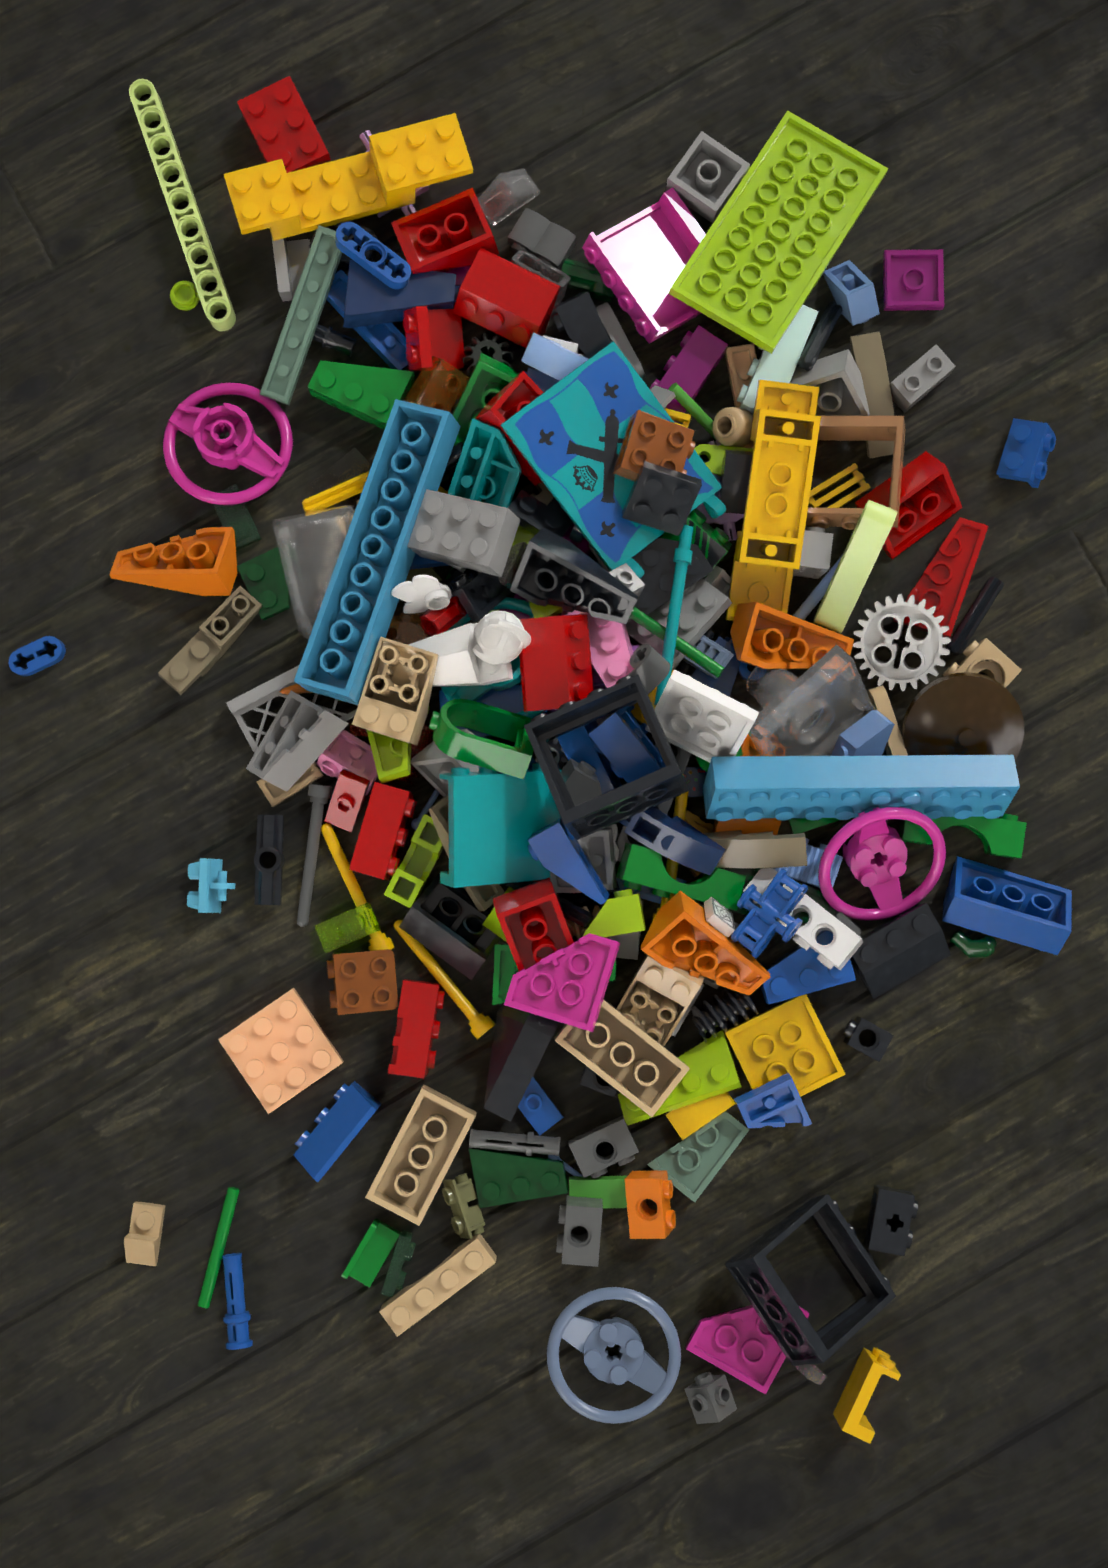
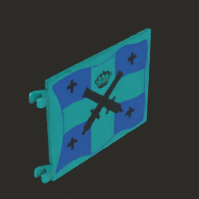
(573, 445)

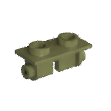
(465, 1218)

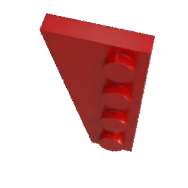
(949, 573)

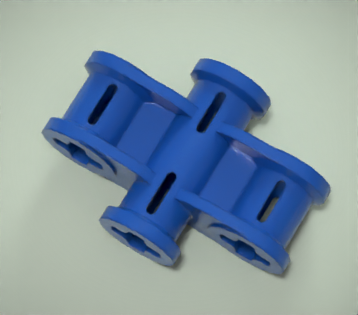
(775, 903)

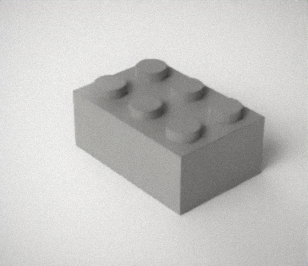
(464, 532)

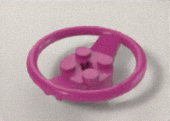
(238, 449)
(878, 860)

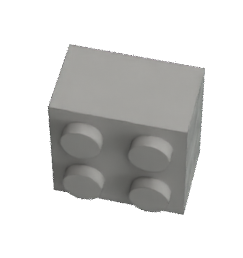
(707, 176)

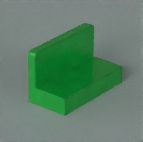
(371, 1252)

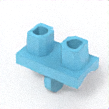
(212, 885)

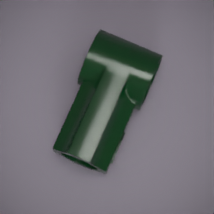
(588, 279)

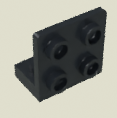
(476, 591)

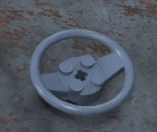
(629, 1365)

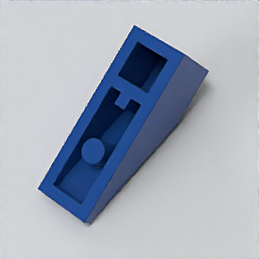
(566, 859)

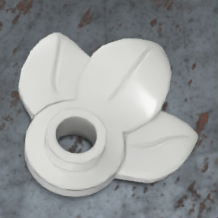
(422, 594)

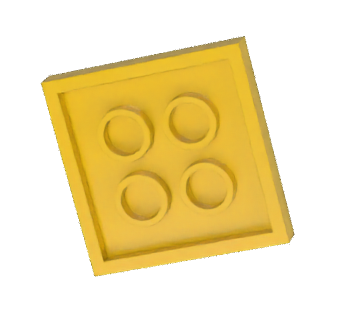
(785, 1042)

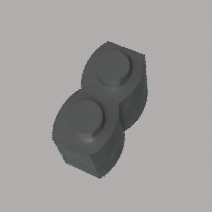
(541, 238)

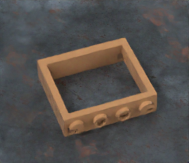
(861, 429)

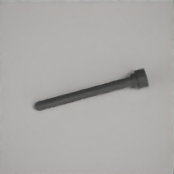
(319, 796)

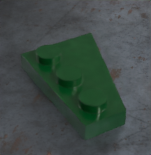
(515, 1178)

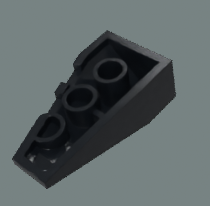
(565, 577)

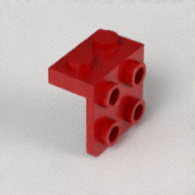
(433, 334)

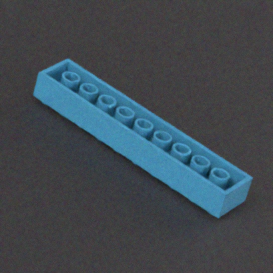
(376, 552)
(856, 784)

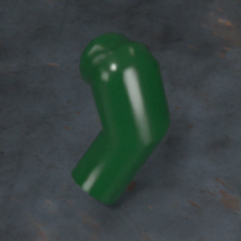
(974, 948)

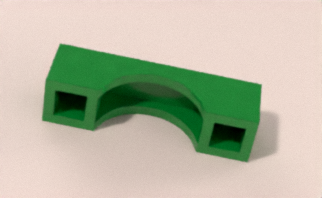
(998, 836)
(645, 867)

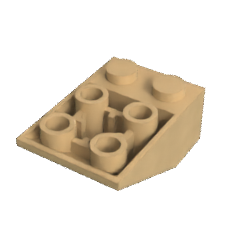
(397, 691)
(658, 998)

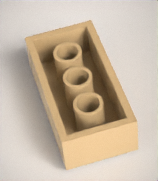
(625, 1058)
(421, 1155)

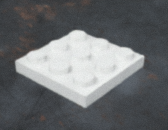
(702, 718)

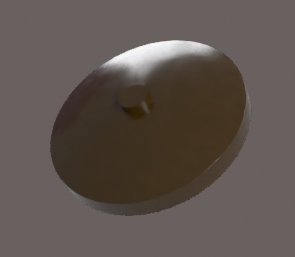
(963, 717)

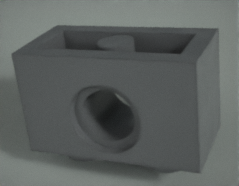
(585, 1146)
(580, 1248)

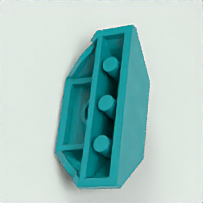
(486, 467)

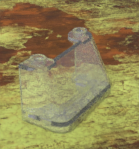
(308, 553)

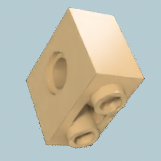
(988, 659)

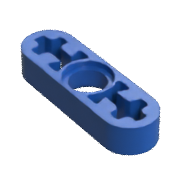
(371, 243)

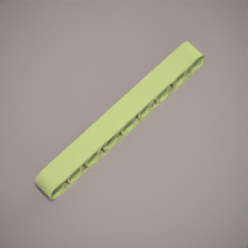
(177, 192)

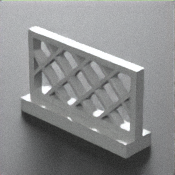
(266, 692)

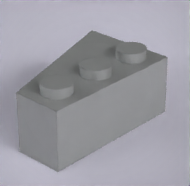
(294, 741)

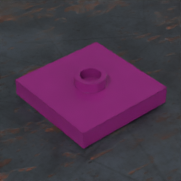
(913, 280)

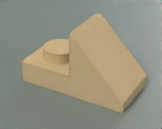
(145, 1233)

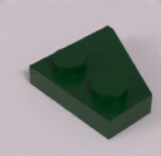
(266, 583)

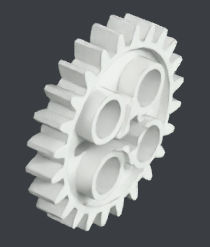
(928, 649)

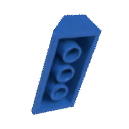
(1008, 906)

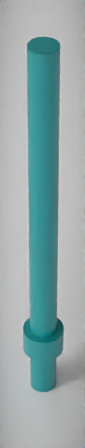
(682, 558)

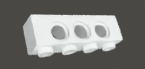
(844, 941)

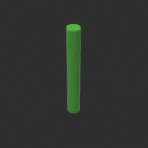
(693, 408)

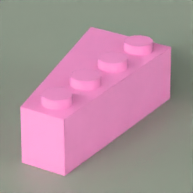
(609, 648)

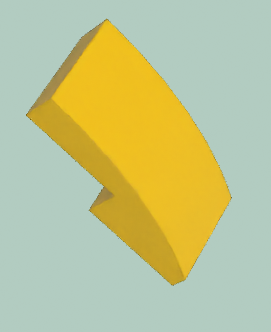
(696, 1115)

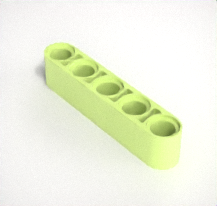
(855, 566)

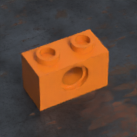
(644, 1221)

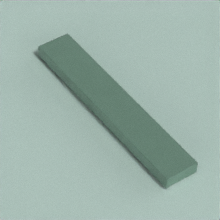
(302, 317)

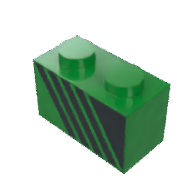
(711, 541)

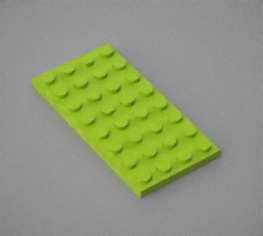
(778, 232)

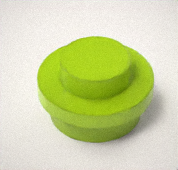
(184, 295)

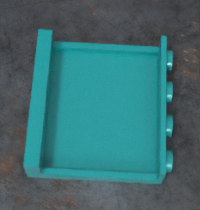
(491, 826)

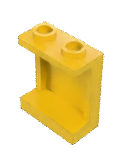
(859, 1391)

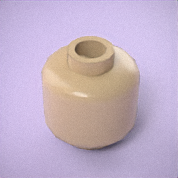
(733, 427)

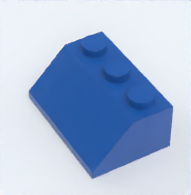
(335, 1129)

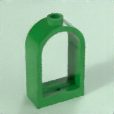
(479, 750)

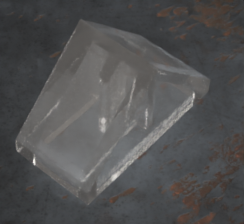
(507, 194)

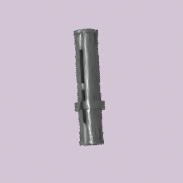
(479, 1138)

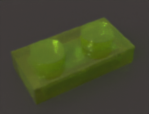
(347, 927)

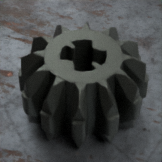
(488, 347)

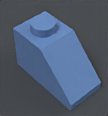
(852, 292)
(865, 736)

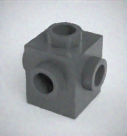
(710, 1398)

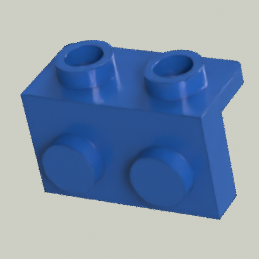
(1027, 452)

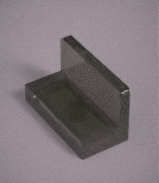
(346, 468)

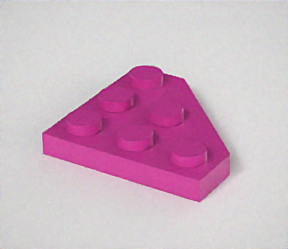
(567, 983)
(740, 1346)

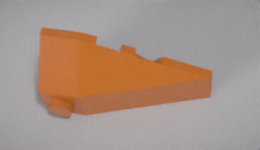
(191, 565)
(780, 640)
(686, 941)

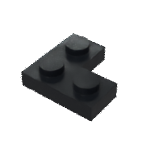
(536, 515)

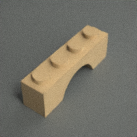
(438, 1285)

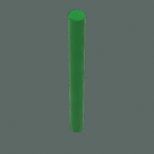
(681, 645)
(218, 1247)

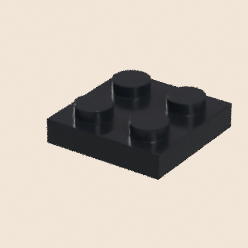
(661, 498)

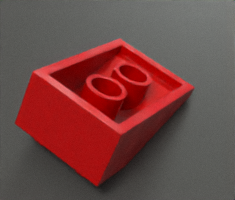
(445, 234)
(532, 922)

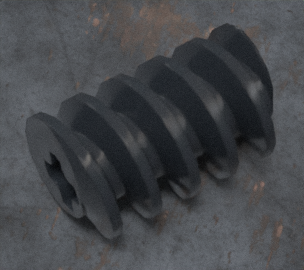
(721, 1012)

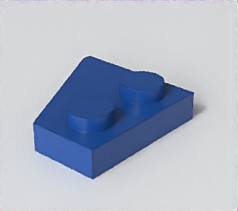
(773, 1104)

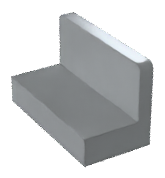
(289, 264)

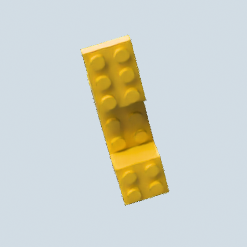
(352, 185)
(777, 495)

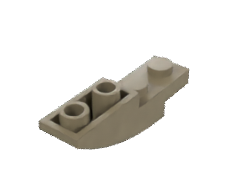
(211, 641)

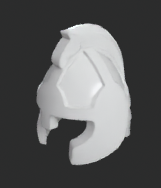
(500, 638)

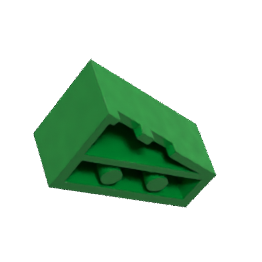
(361, 389)

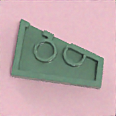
(701, 1155)

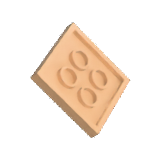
(281, 1050)

